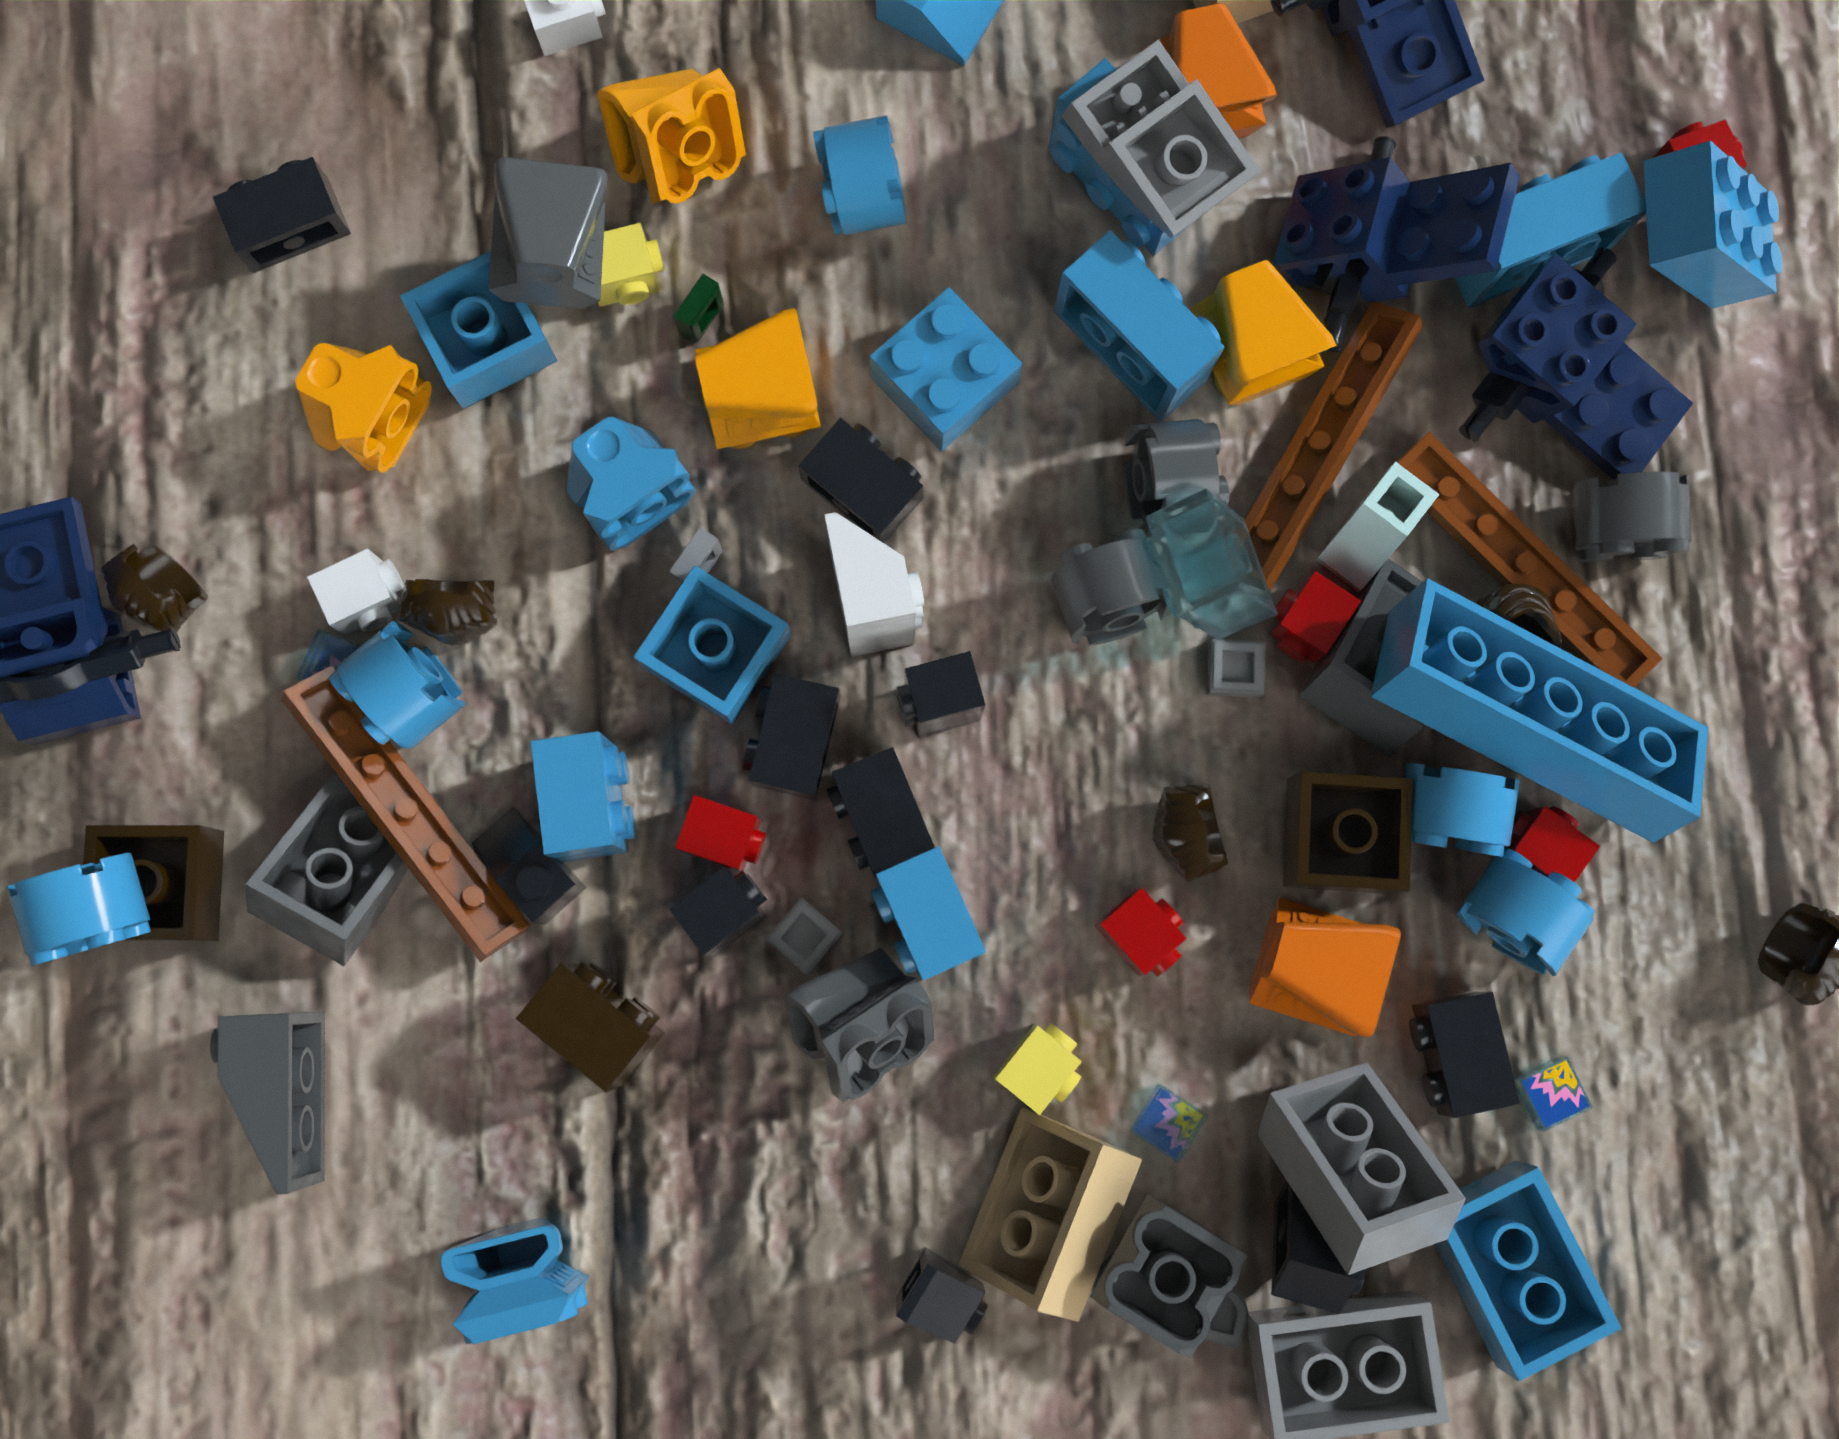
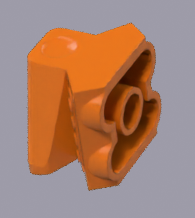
(1215, 51)
(1324, 968)

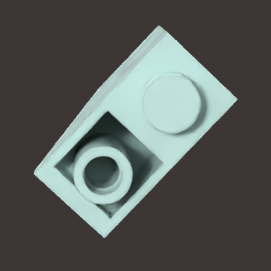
(1377, 526)

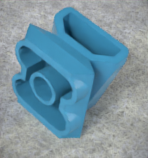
(625, 481)
(516, 1281)

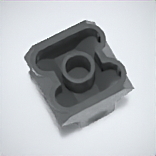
(547, 233)
(861, 1022)
(1168, 1276)

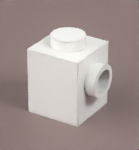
(565, 22)
(358, 592)

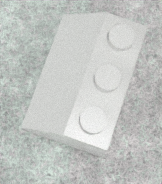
(875, 591)

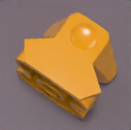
(673, 131)
(1265, 333)
(759, 383)
(362, 402)

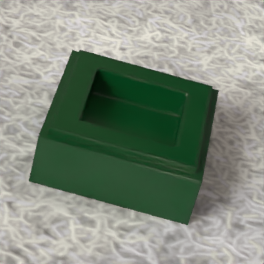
(698, 309)

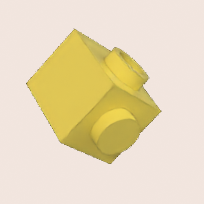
(629, 266)
(1041, 1068)

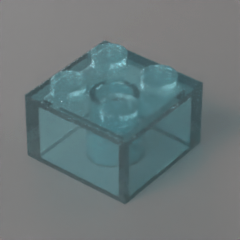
(1209, 565)

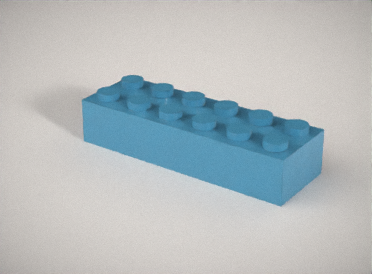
(1541, 712)

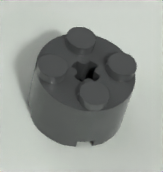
(1171, 464)
(1632, 515)
(1109, 588)

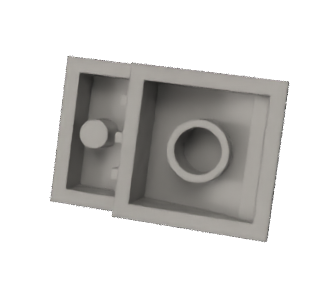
(1161, 140)

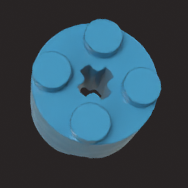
(860, 175)
(398, 687)
(1464, 806)
(79, 908)
(1526, 913)

